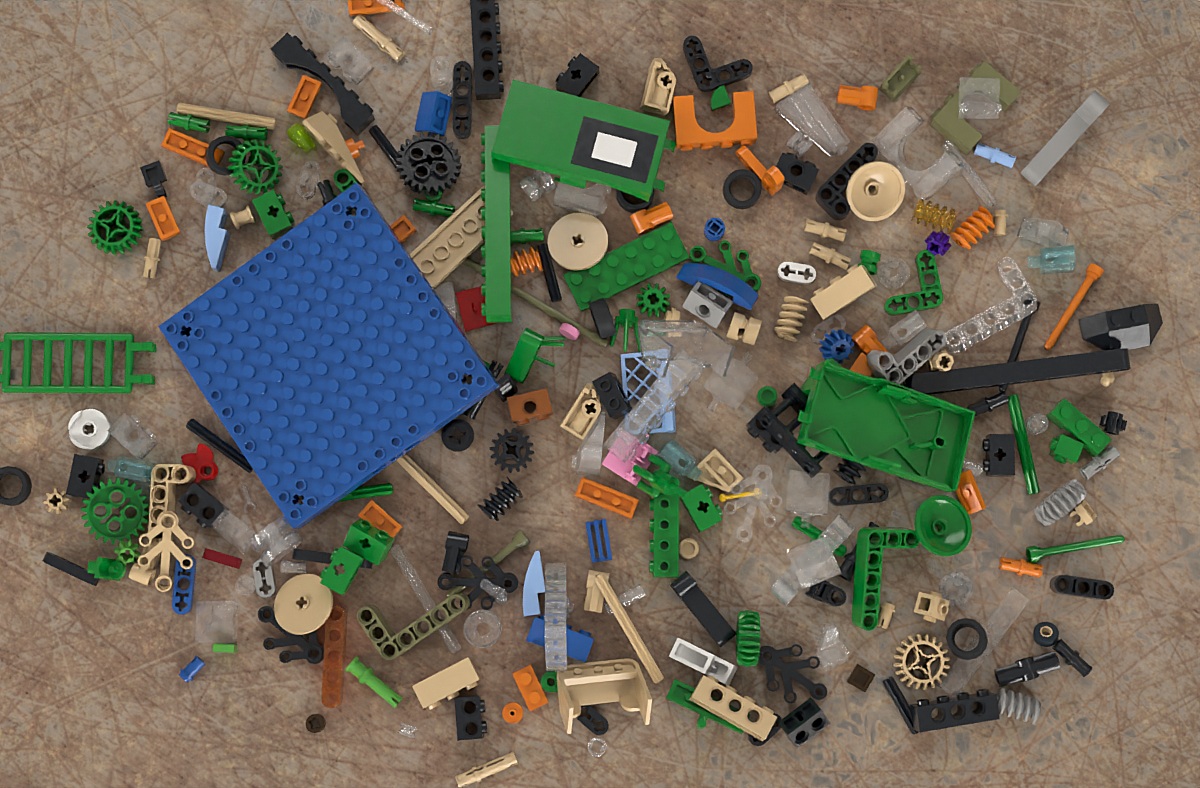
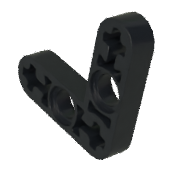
(713, 75)

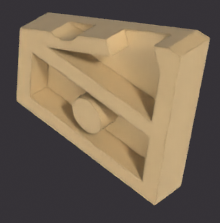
(718, 472)

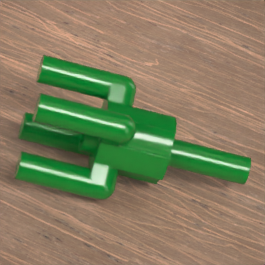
(660, 480)

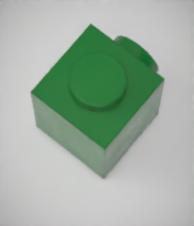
(1065, 449)

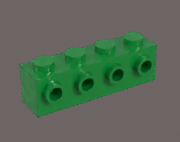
(665, 536)

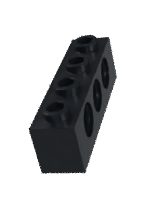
(986, 710)

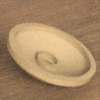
(883, 198)

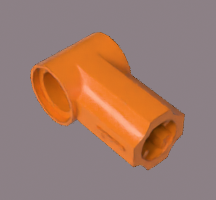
(863, 97)
(646, 220)
(866, 340)

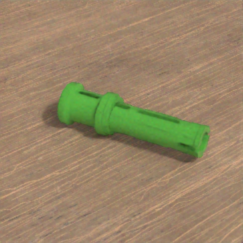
(366, 676)

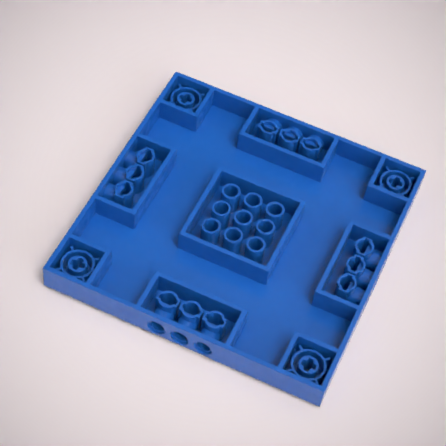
(328, 356)

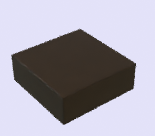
(860, 678)

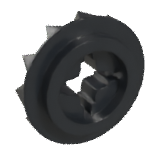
(449, 430)

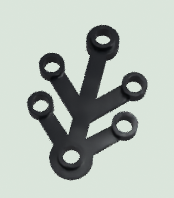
(475, 582)
(293, 639)
(788, 671)

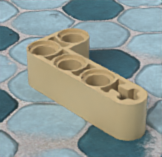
(169, 485)

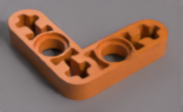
(770, 179)

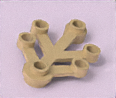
(166, 545)

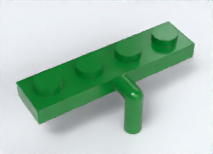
(681, 693)

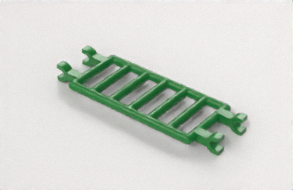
(87, 386)

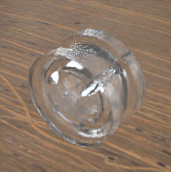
(408, 730)
(590, 745)

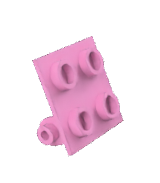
(625, 469)

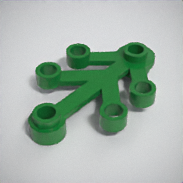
(730, 266)

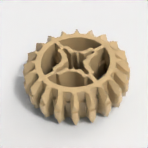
(938, 654)

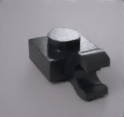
(155, 176)

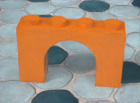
(690, 134)

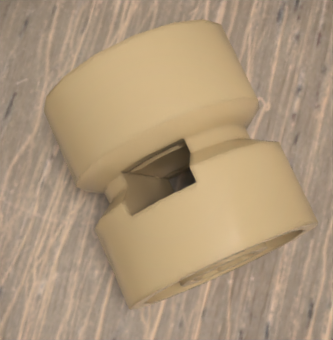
(748, 334)

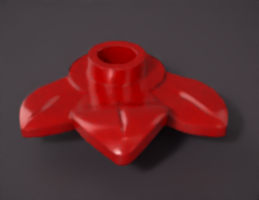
(200, 461)

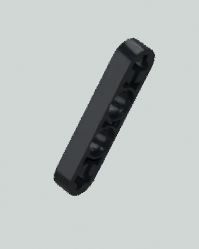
(462, 100)
(321, 557)

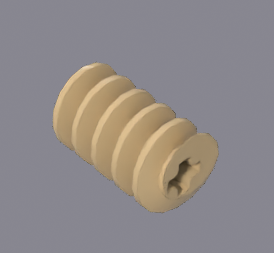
(790, 318)

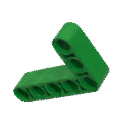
(873, 568)

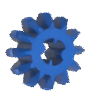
(837, 346)

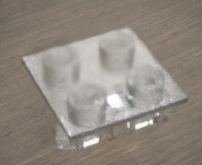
(979, 98)

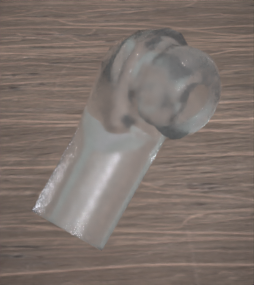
(495, 591)

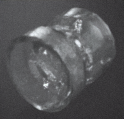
(799, 144)
(1039, 423)

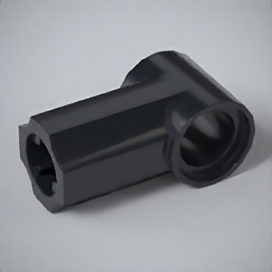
(455, 548)

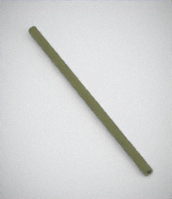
(544, 307)

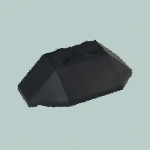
(1123, 327)

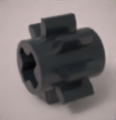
(1113, 423)

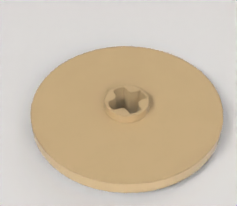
(584, 254)
(313, 614)

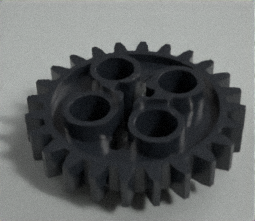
(424, 147)

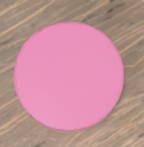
(569, 331)

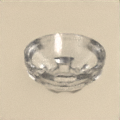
(472, 623)

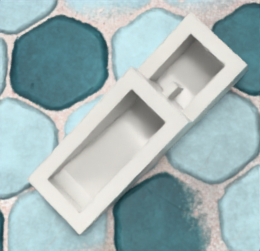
(703, 661)

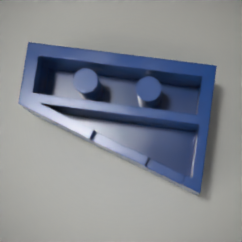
(577, 643)

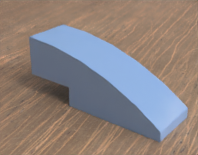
(215, 236)
(533, 586)

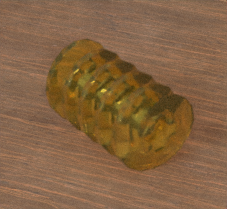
(934, 215)

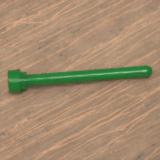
(1035, 553)

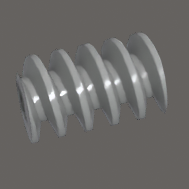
(1018, 705)

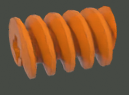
(972, 228)
(525, 261)

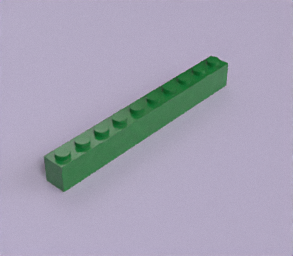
(496, 233)

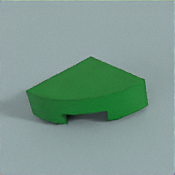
(720, 98)

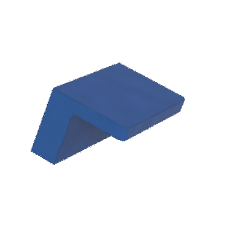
(433, 113)

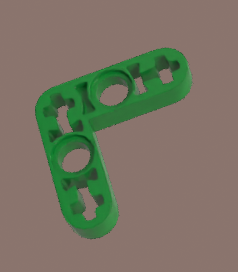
(926, 289)

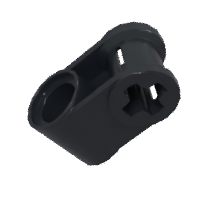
(824, 593)

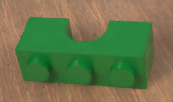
(1071, 419)

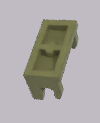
(900, 78)

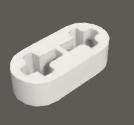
(797, 268)

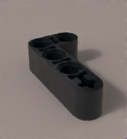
(844, 173)
(702, 609)

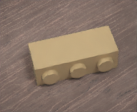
(843, 291)
(446, 683)

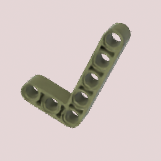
(413, 629)

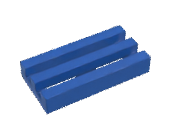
(601, 558)

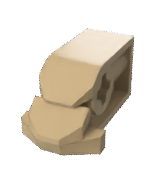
(656, 96)
(577, 420)

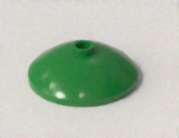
(952, 524)

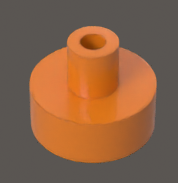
(354, 147)
(518, 712)

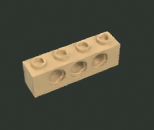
(702, 697)

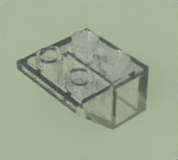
(813, 561)

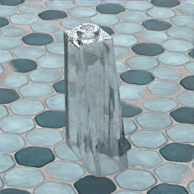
(810, 115)

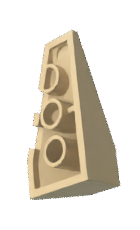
(326, 133)

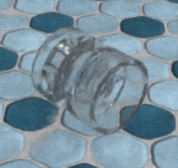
(532, 189)

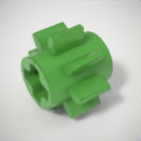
(127, 546)

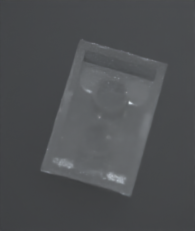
(590, 451)

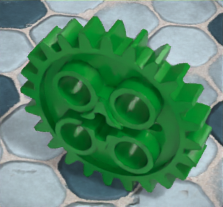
(102, 496)

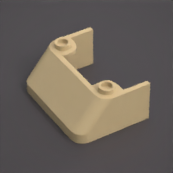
(602, 683)

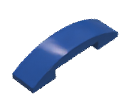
(720, 280)

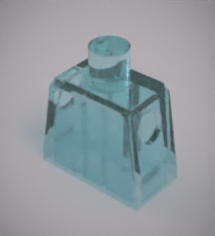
(1062, 257)
(672, 453)
(131, 469)

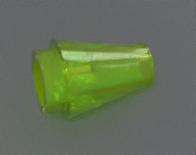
(299, 135)

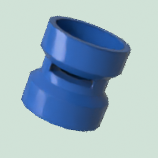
(711, 231)

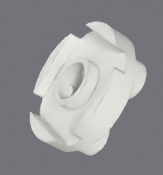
(92, 440)

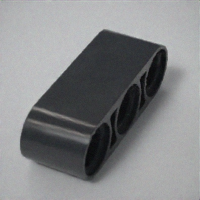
(1091, 591)

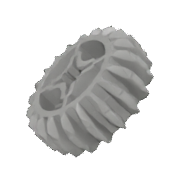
(1060, 502)

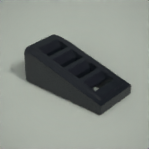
(507, 388)

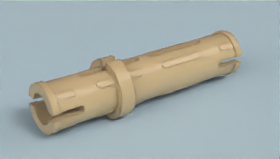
(385, 43)
(485, 770)

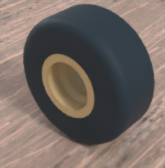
(1045, 640)

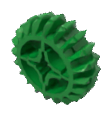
(256, 160)
(99, 220)
(748, 638)

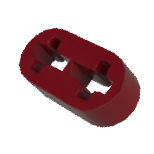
(222, 558)

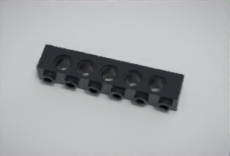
(486, 89)

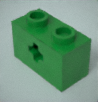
(265, 206)
(713, 513)
(368, 541)
(341, 582)

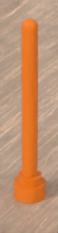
(1093, 273)

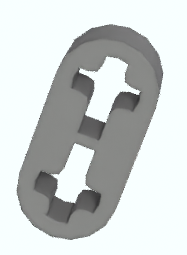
(259, 579)

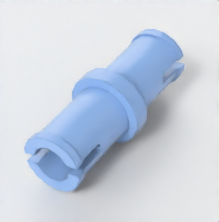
(995, 155)

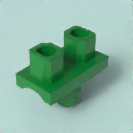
(107, 568)

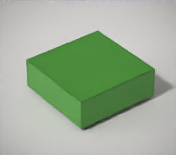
(222, 647)

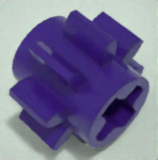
(938, 243)

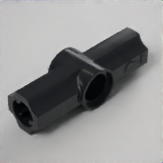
(1027, 669)

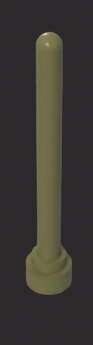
(518, 541)

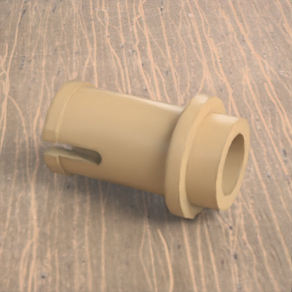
(1000, 222)
(886, 614)

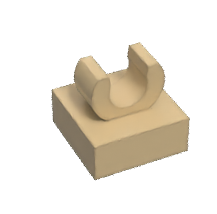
(1085, 512)

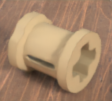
(242, 217)

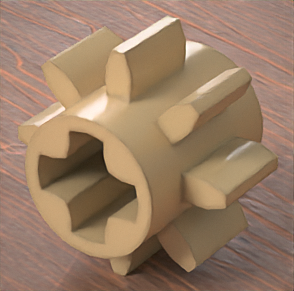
(54, 497)

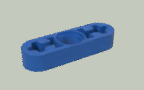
(177, 599)

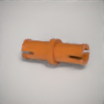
(1021, 567)

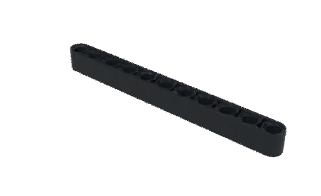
(1020, 372)

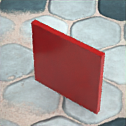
(470, 307)

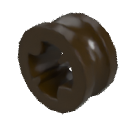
(309, 725)

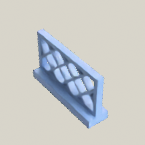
(669, 421)

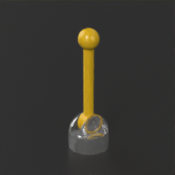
(722, 497)

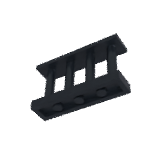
(768, 419)

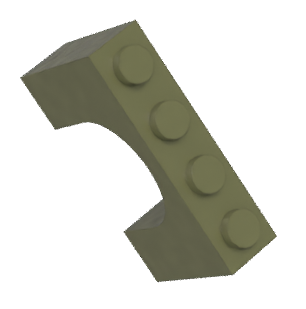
(957, 129)

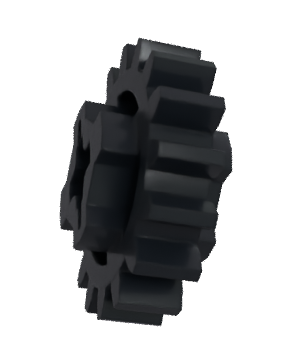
(504, 456)

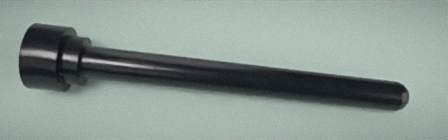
(1019, 338)

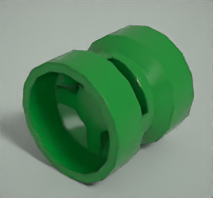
(869, 260)

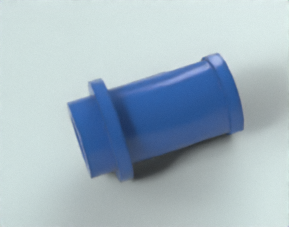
(191, 669)

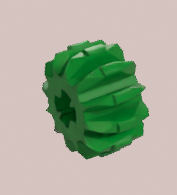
(646, 302)

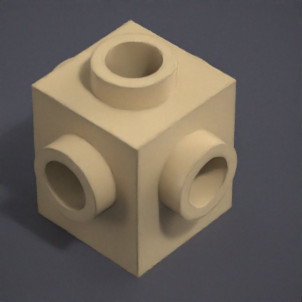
(931, 606)

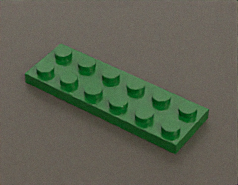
(627, 266)

